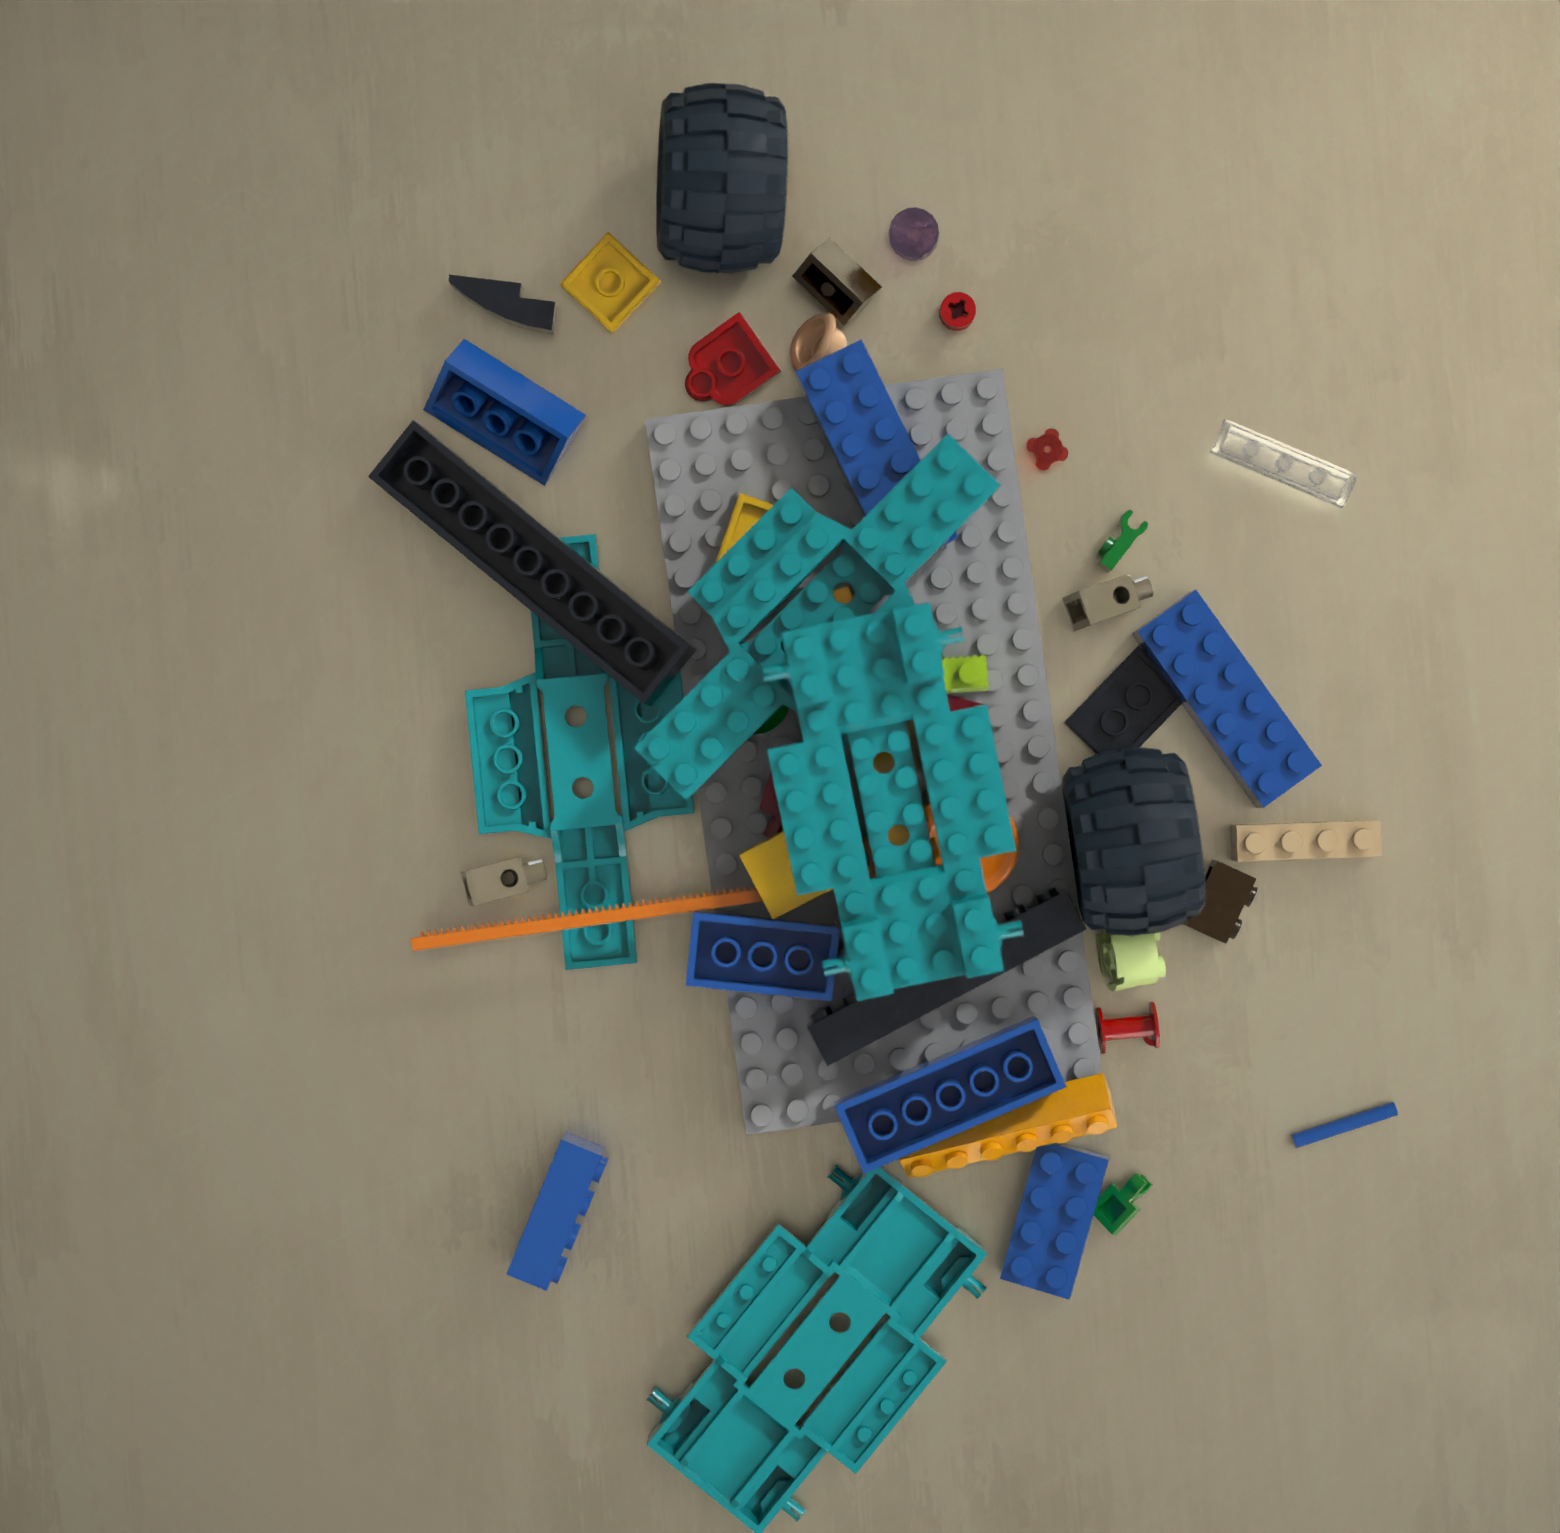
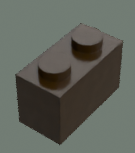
(836, 281)
(1225, 897)

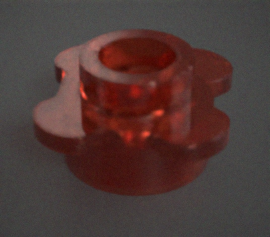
(1050, 439)

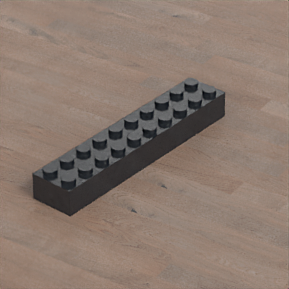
(532, 563)

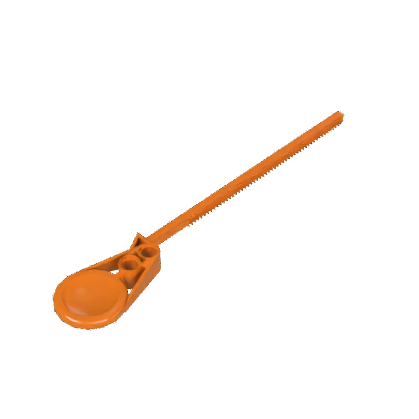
(994, 868)

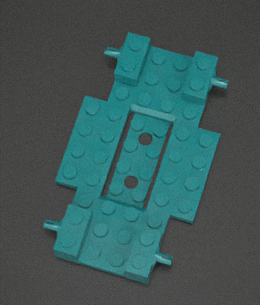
(914, 916)
(890, 1260)

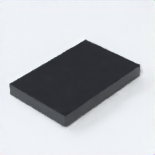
(1125, 706)

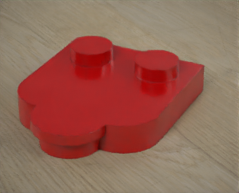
(729, 364)

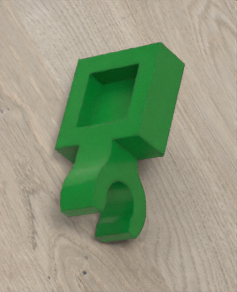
(1114, 549)
(1117, 1205)

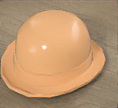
(816, 340)

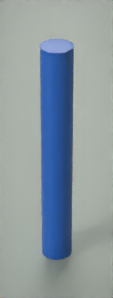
(1344, 1125)

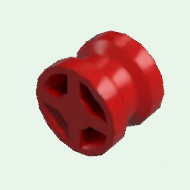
(954, 317)

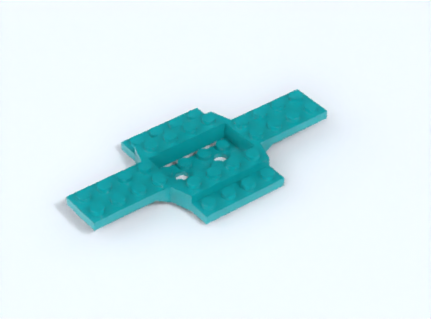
(769, 566)
(585, 832)

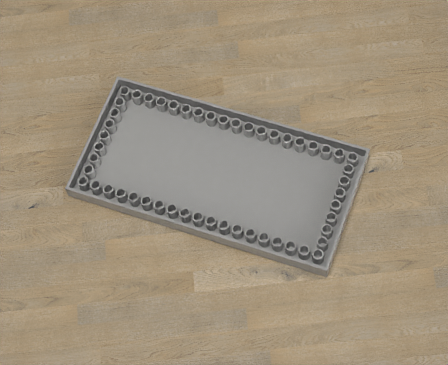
(971, 583)

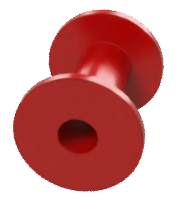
(1128, 1028)

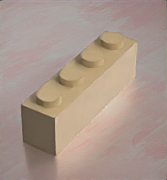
(1306, 840)

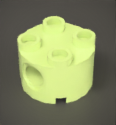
(1129, 960)

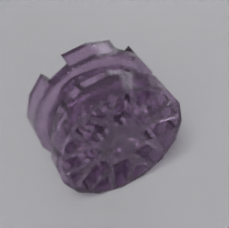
(913, 234)

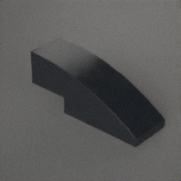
(507, 303)

